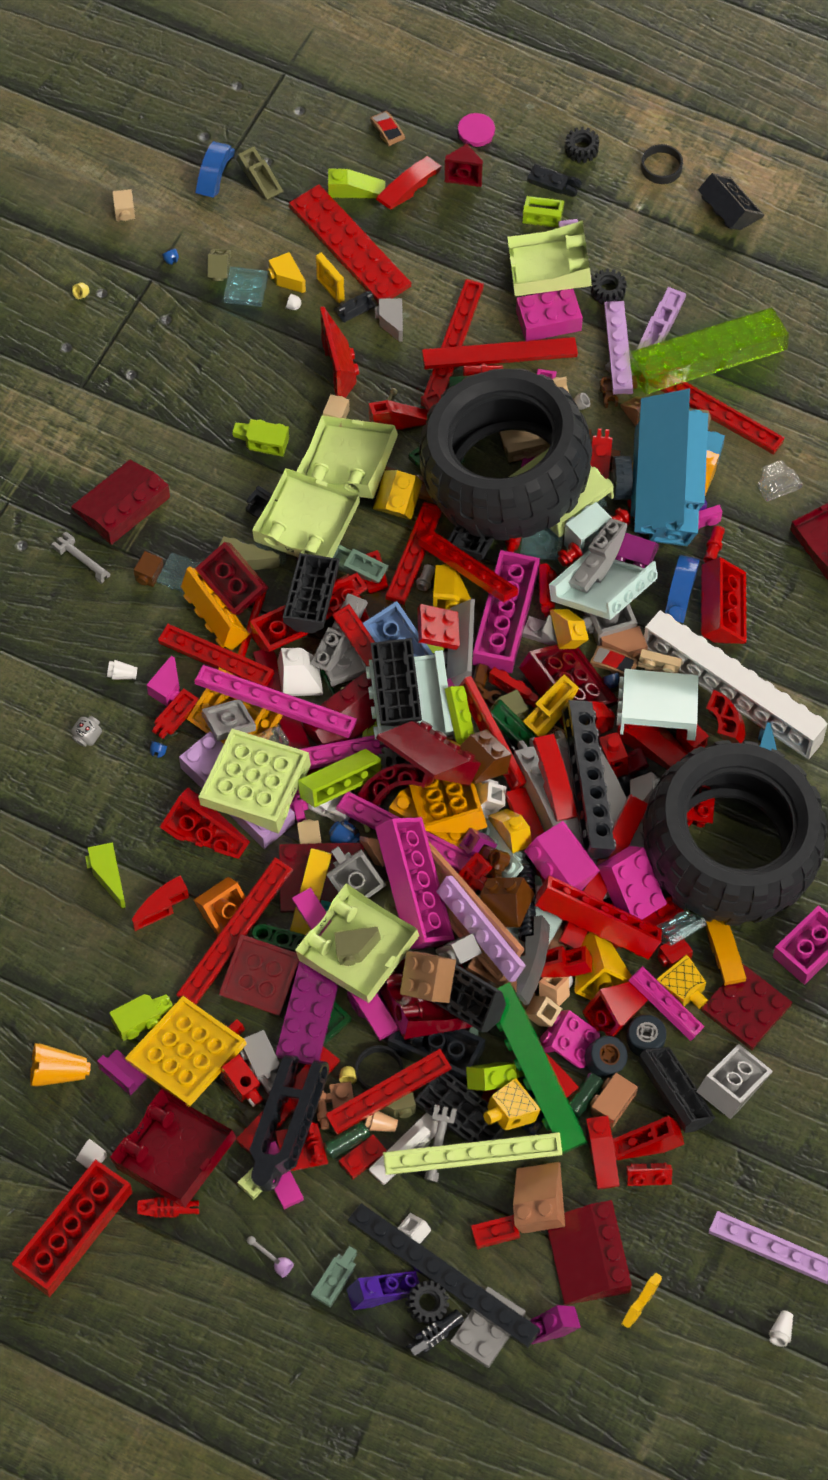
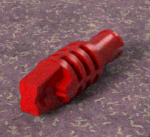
(165, 1207)

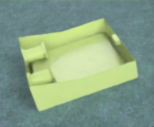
(550, 260)
(349, 454)
(306, 517)
(255, 779)
(350, 912)

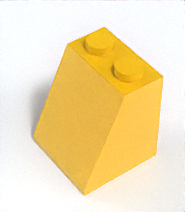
(398, 493)

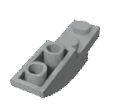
(602, 555)
(334, 641)

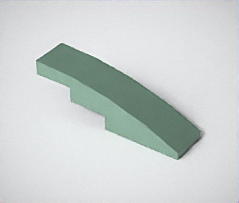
(356, 562)

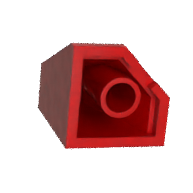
(614, 1007)

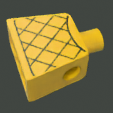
(685, 983)
(511, 1107)

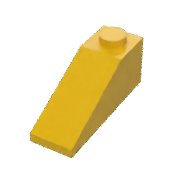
(512, 829)

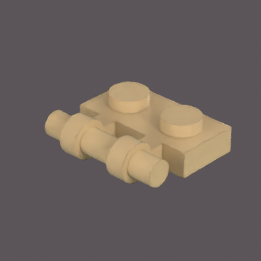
(659, 662)

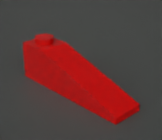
(655, 742)
(203, 826)

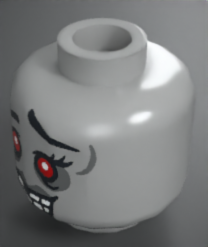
(86, 731)

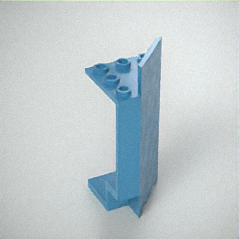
(669, 468)

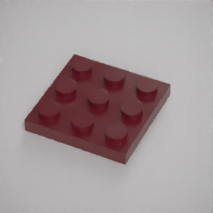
(260, 975)
(747, 1008)

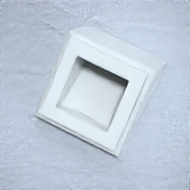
(91, 1152)
(415, 1228)

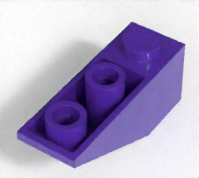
(380, 1289)

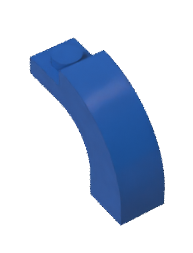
(212, 168)
(681, 587)

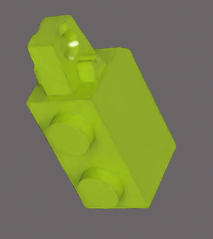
(263, 436)
(139, 1015)
(492, 1075)

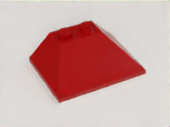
(341, 354)

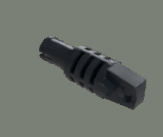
(434, 1333)

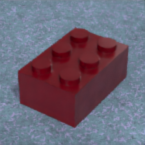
(231, 578)

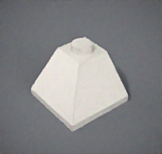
(298, 674)

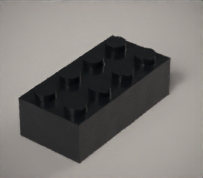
(458, 1046)

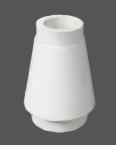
(120, 670)
(782, 1329)

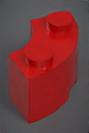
(730, 720)

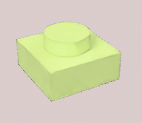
(249, 1186)

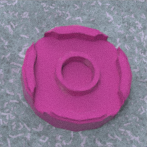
(476, 129)

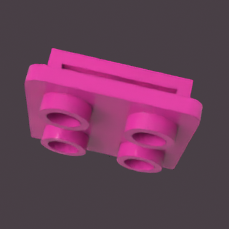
(569, 1038)

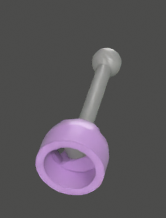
(281, 1265)

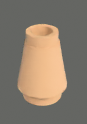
(381, 1122)

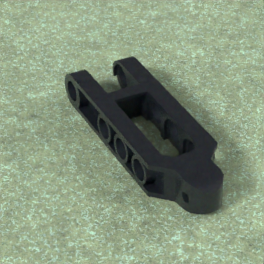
(272, 1167)

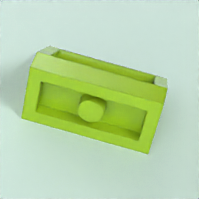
(542, 216)

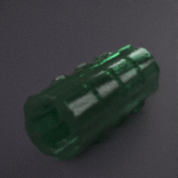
(585, 1093)
(346, 1140)

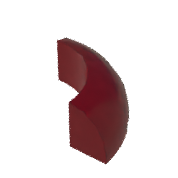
(386, 780)

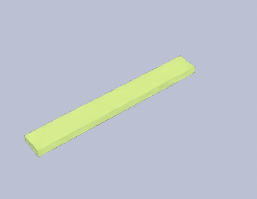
(472, 1153)

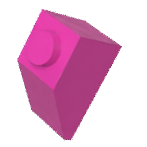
(165, 683)

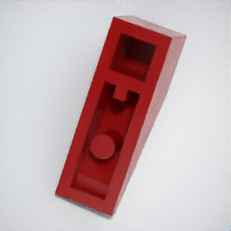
(649, 1140)
(602, 1152)

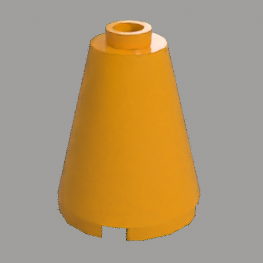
(56, 1066)

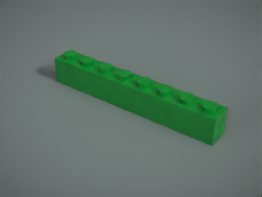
(538, 1072)

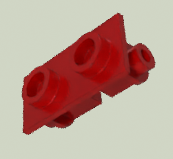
(641, 1176)

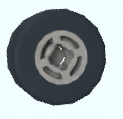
(639, 1040)

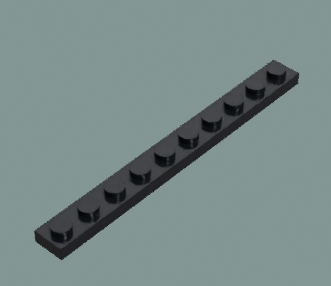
(440, 1272)

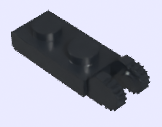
(553, 181)

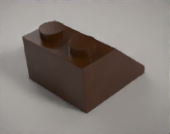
(490, 753)
(507, 899)

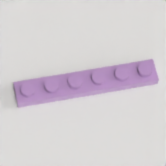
(618, 347)
(481, 927)
(770, 1246)

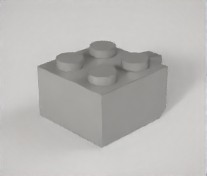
(602, 627)
(356, 872)

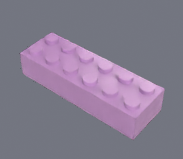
(198, 763)

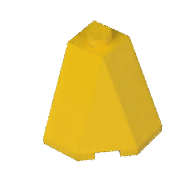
(448, 588)
(606, 968)

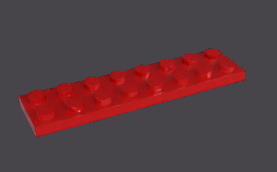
(349, 244)

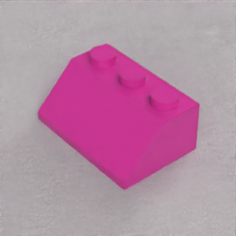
(562, 857)

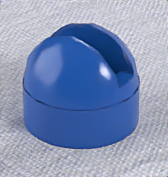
(171, 256)
(158, 747)

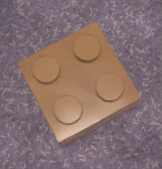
(427, 976)

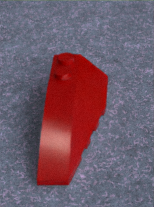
(271, 631)

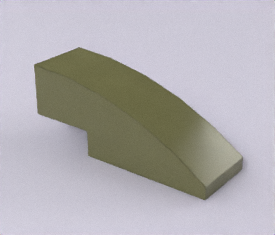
(259, 173)

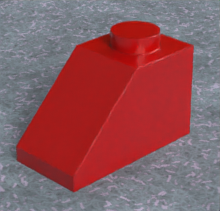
(604, 717)

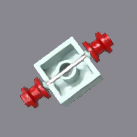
(584, 528)

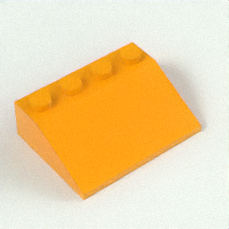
(448, 807)

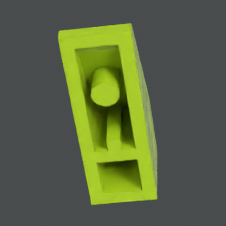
(352, 184)
(105, 870)

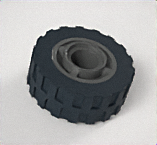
(622, 477)

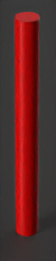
(254, 614)

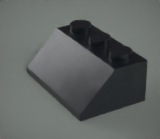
(729, 201)

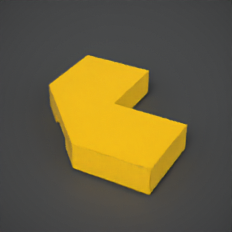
(637, 1307)

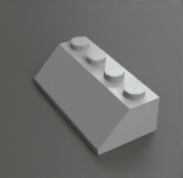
(460, 660)

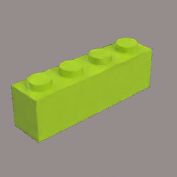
(339, 778)

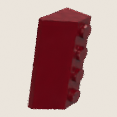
(351, 701)

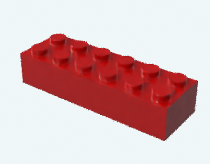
(72, 1228)

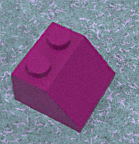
(637, 550)

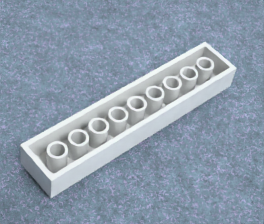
(749, 693)

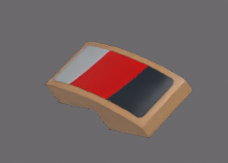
(388, 128)
(613, 660)

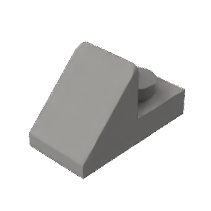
(540, 630)

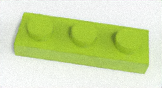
(459, 713)

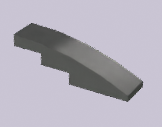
(534, 959)

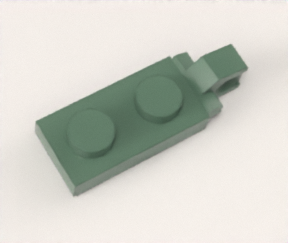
(335, 1278)

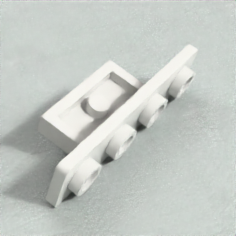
(416, 1137)

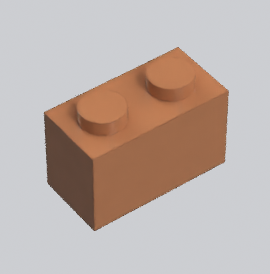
(614, 1098)

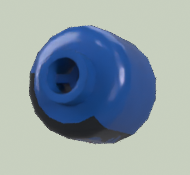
(344, 833)

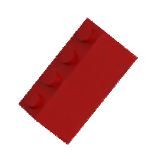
(723, 602)

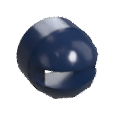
(612, 680)

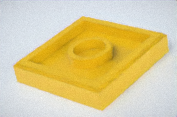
(330, 278)

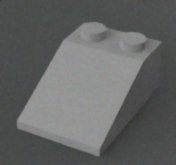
(734, 1081)

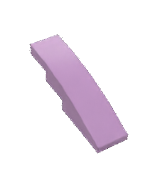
(663, 318)

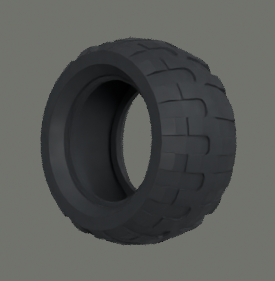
(493, 404)
(749, 775)

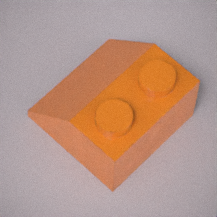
(220, 903)

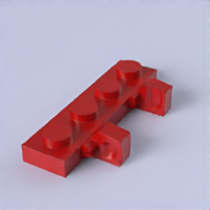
(475, 872)

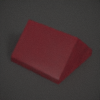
(464, 167)

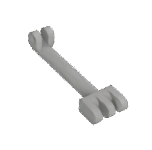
(68, 545)
(432, 1175)

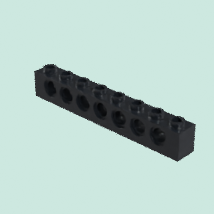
(588, 779)

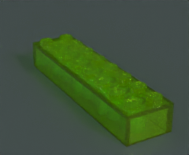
(709, 350)

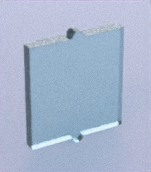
(174, 571)

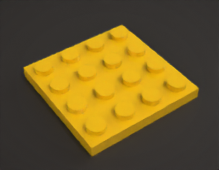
(185, 1051)

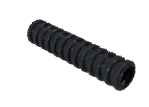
(527, 926)

